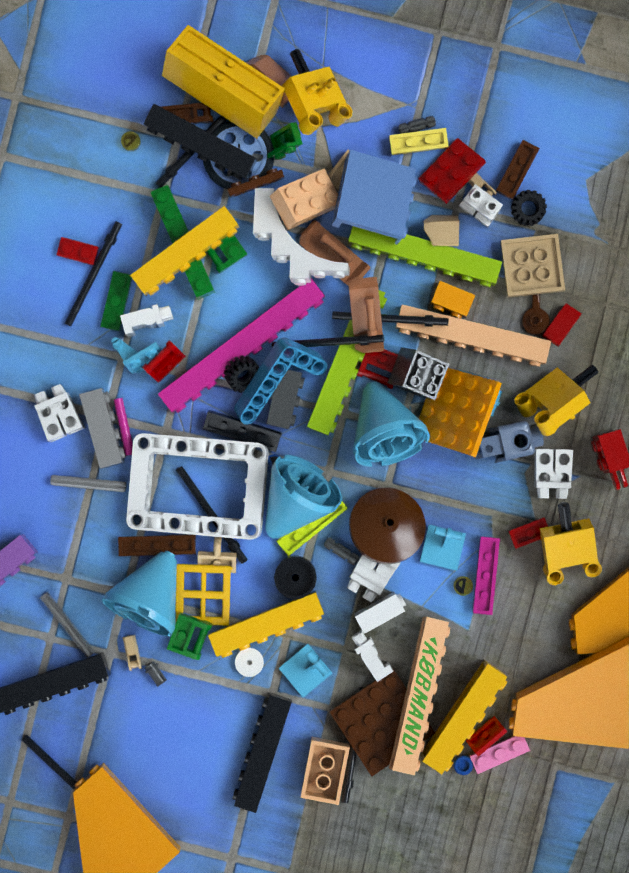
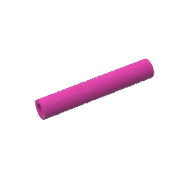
(123, 426)

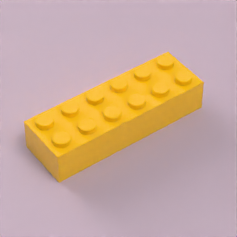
(463, 717)

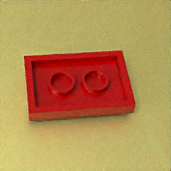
(452, 170)

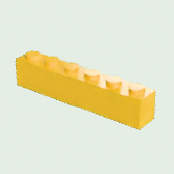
(184, 251)
(265, 624)

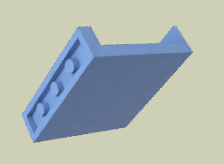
(375, 195)

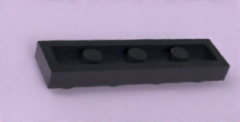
(235, 429)

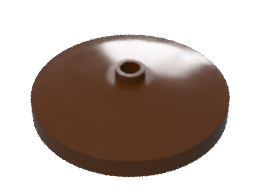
(379, 540)

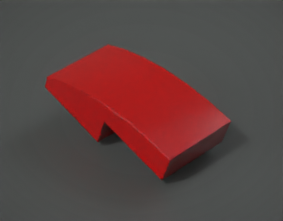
(562, 325)

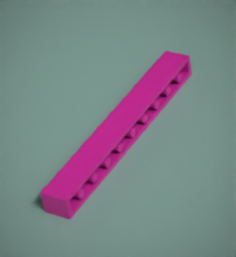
(244, 343)

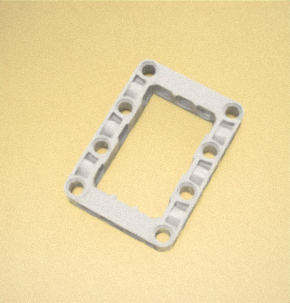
(141, 484)

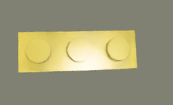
(418, 141)

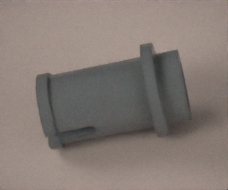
(155, 673)

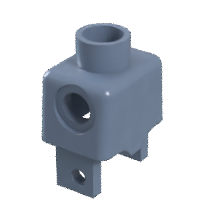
(502, 444)

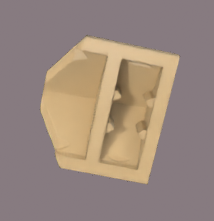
(442, 230)

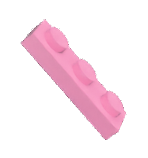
(499, 753)

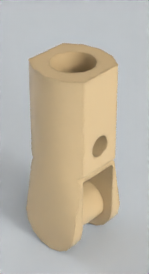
(479, 181)
(131, 648)

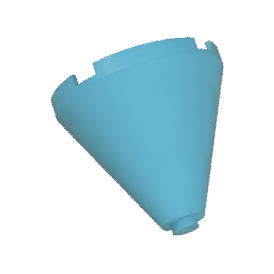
(386, 429)
(298, 496)
(148, 595)

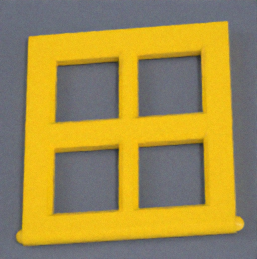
(203, 594)

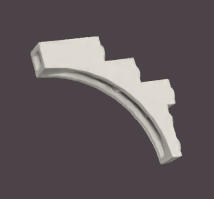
(285, 249)

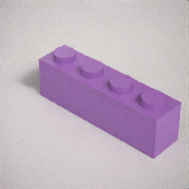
(14, 555)

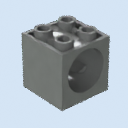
(418, 373)

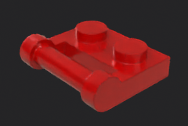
(384, 360)
(164, 362)

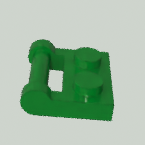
(232, 250)
(183, 633)

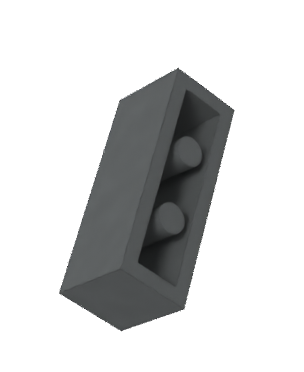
(285, 400)

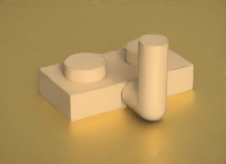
(217, 557)

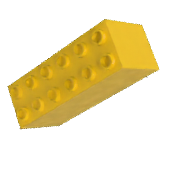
(222, 81)

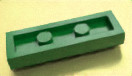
(116, 301)

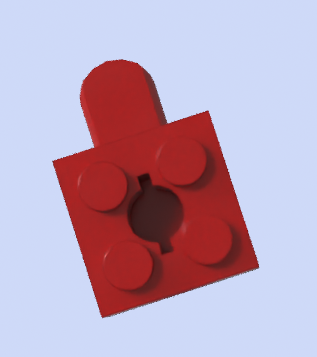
(612, 456)

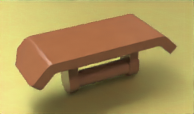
(272, 70)
(326, 246)
(366, 311)

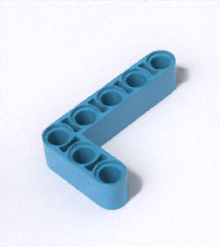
(296, 354)

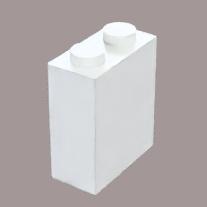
(380, 612)

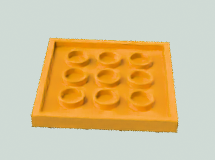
(460, 411)

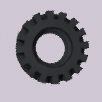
(536, 199)
(236, 368)

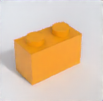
(452, 299)

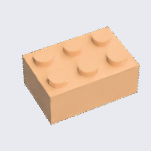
(305, 199)
(325, 770)

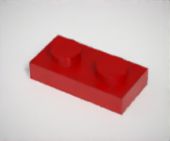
(77, 251)
(527, 533)
(486, 736)

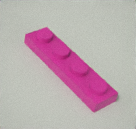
(486, 575)

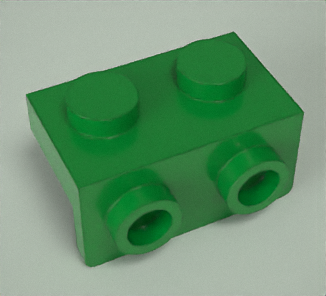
(285, 141)

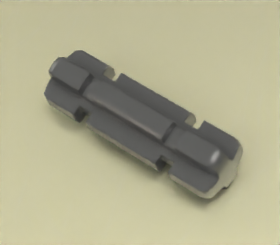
(417, 125)
(341, 551)

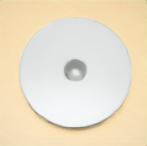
(249, 662)

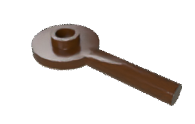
(536, 319)

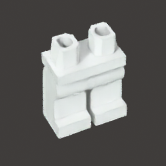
(484, 203)
(145, 318)
(58, 407)
(551, 474)
(372, 578)
(370, 656)

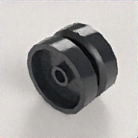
(293, 588)

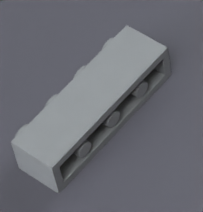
(102, 428)

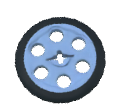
(261, 144)

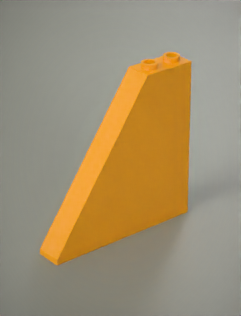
(602, 618)
(580, 702)
(117, 829)

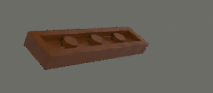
(154, 544)

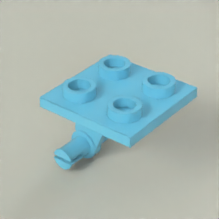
(132, 359)
(442, 547)
(305, 670)

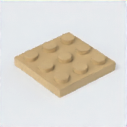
(532, 265)

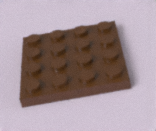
(372, 720)

